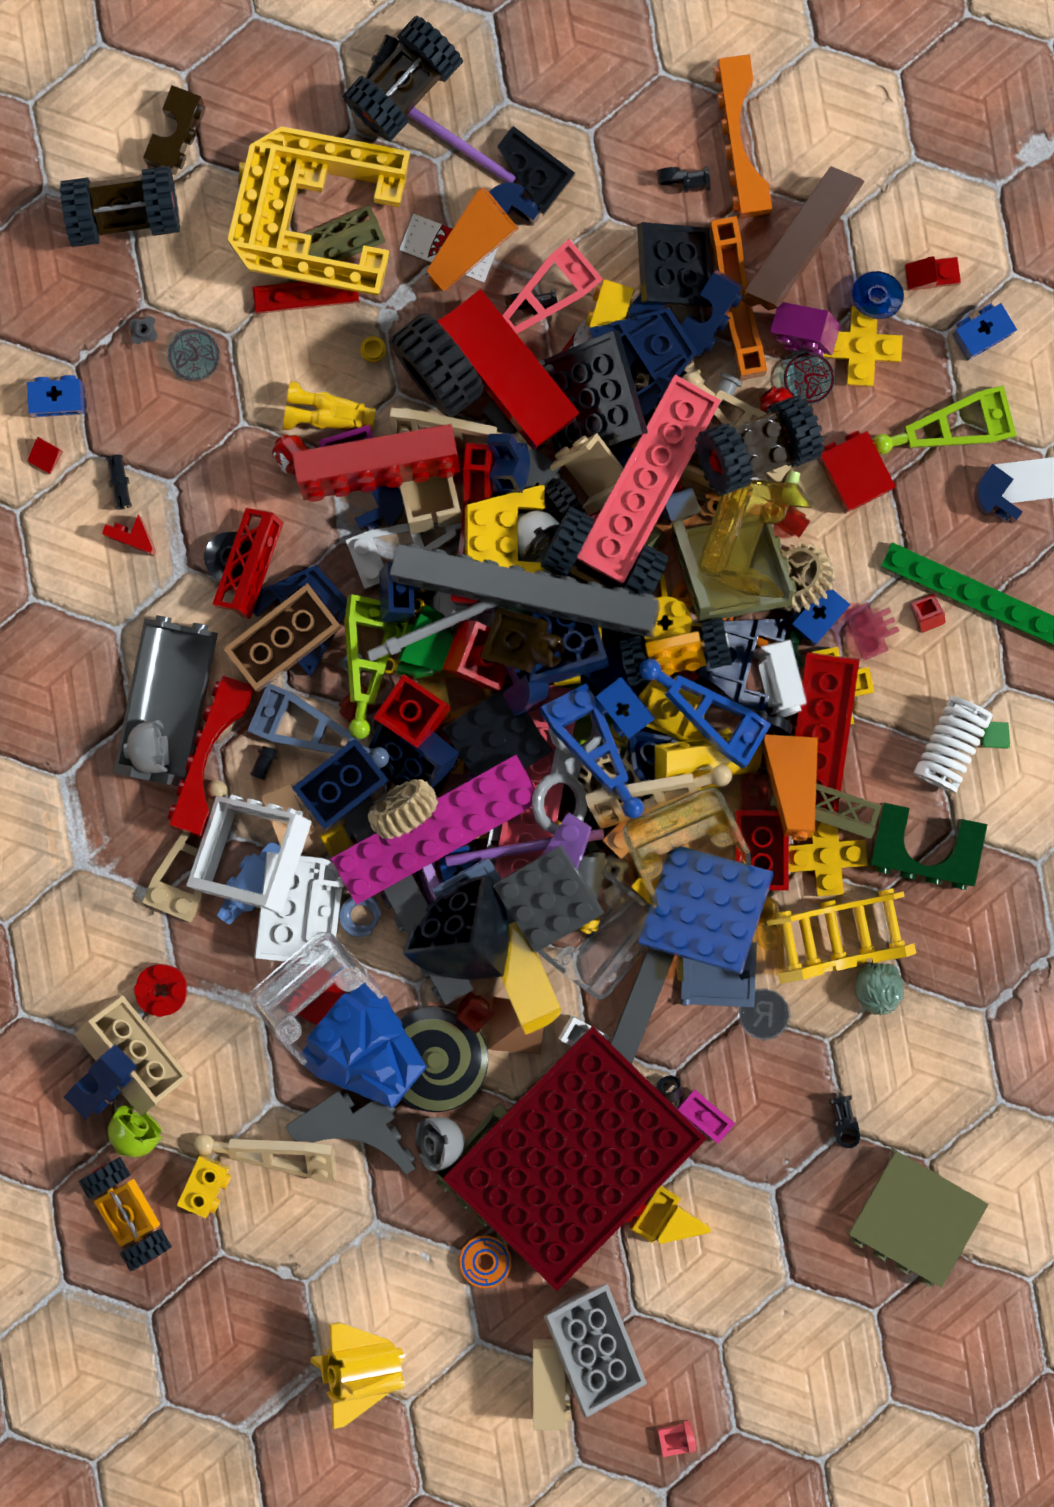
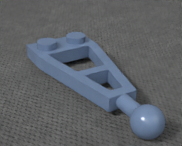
(270, 715)

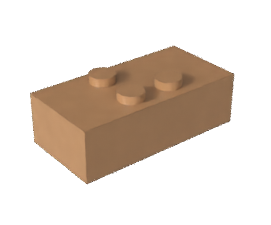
(282, 638)

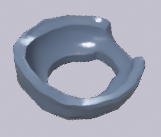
(347, 923)

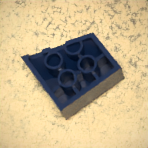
(581, 654)
(429, 761)

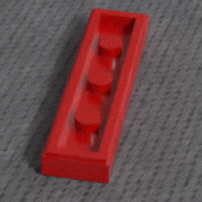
(299, 296)

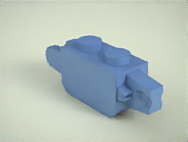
(249, 879)

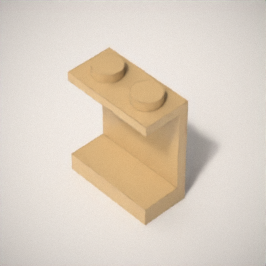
(593, 469)

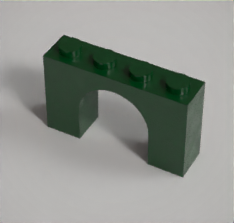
(958, 867)

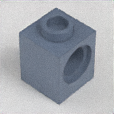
(681, 506)

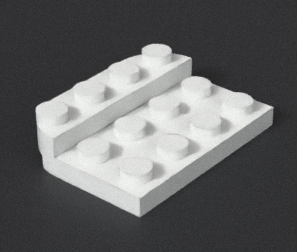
(308, 909)

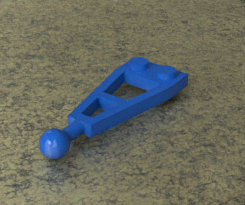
(570, 709)
(747, 733)

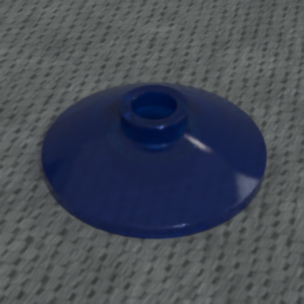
(877, 285)

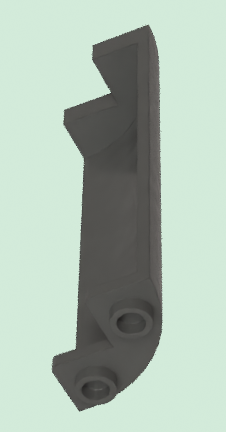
(171, 688)

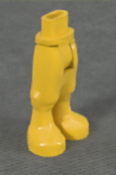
(331, 410)

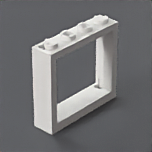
(214, 841)

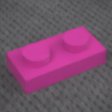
(706, 1116)

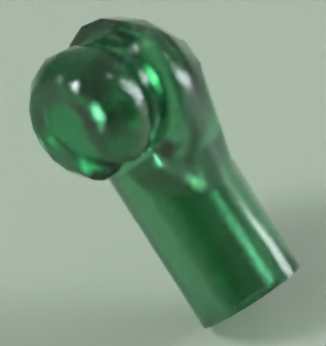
(795, 638)

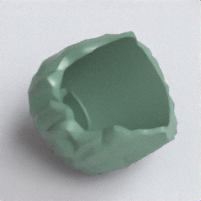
(879, 988)

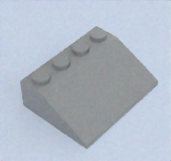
(594, 1349)

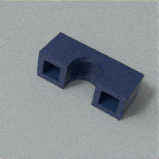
(723, 295)
(101, 1082)

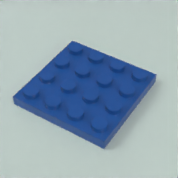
(706, 908)

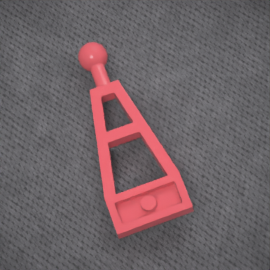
(574, 267)

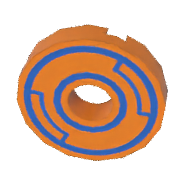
(480, 1276)

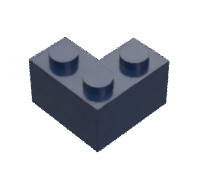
(397, 598)

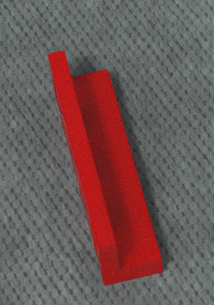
(256, 562)

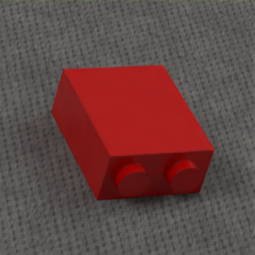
(856, 470)

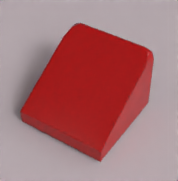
(44, 455)
(928, 613)

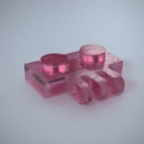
(869, 630)

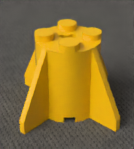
(674, 613)
(358, 1371)

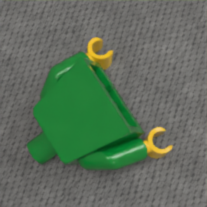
(428, 654)

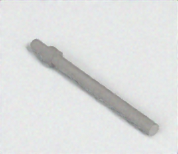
(395, 644)

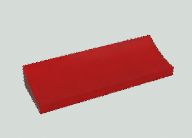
(509, 370)

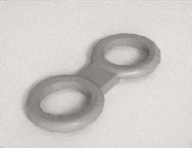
(564, 770)

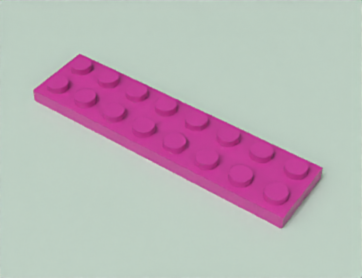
(455, 822)

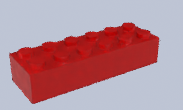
(376, 463)

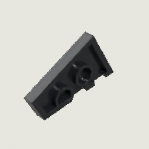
(535, 168)

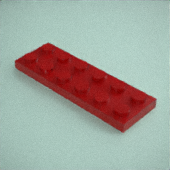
(827, 715)

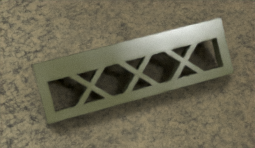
(349, 240)
(841, 820)

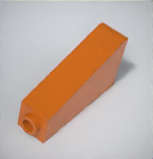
(473, 238)
(792, 775)

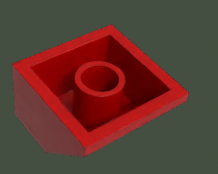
(412, 711)

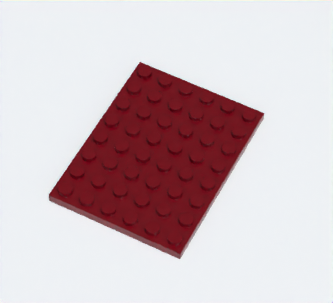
(574, 1158)

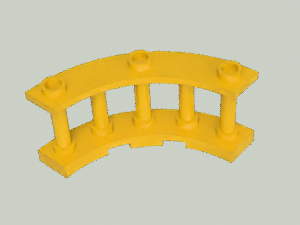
(839, 959)

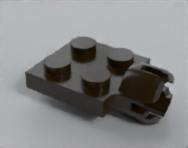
(521, 642)

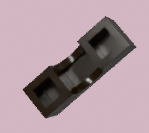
(169, 151)

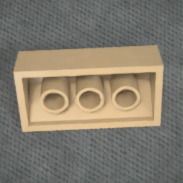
(156, 1068)

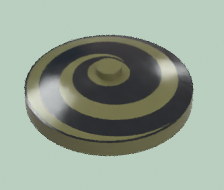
(453, 1058)

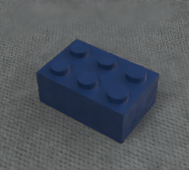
(340, 784)

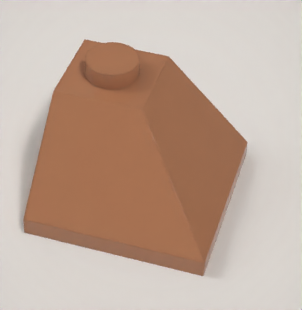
(507, 1032)

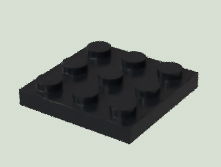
(674, 264)
(493, 735)

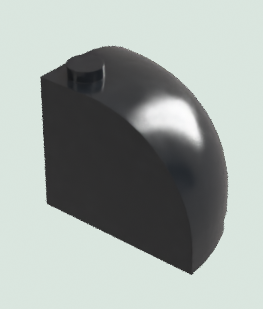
(462, 933)

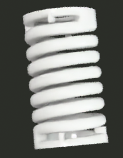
(939, 747)

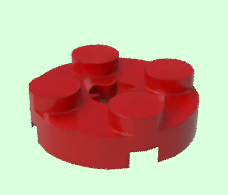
(161, 1005)

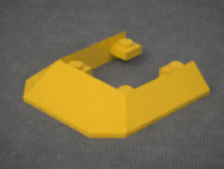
(267, 198)

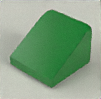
(996, 736)

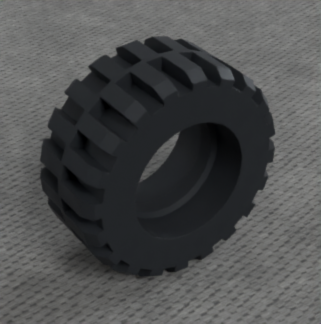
(437, 365)

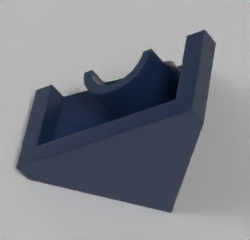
(643, 753)

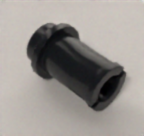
(263, 762)

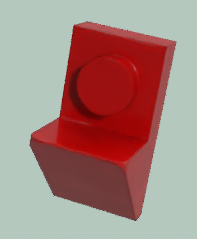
(932, 273)
(138, 538)

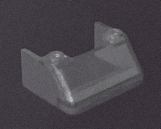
(612, 949)
(303, 980)

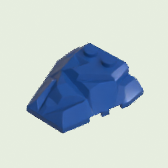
(364, 1048)

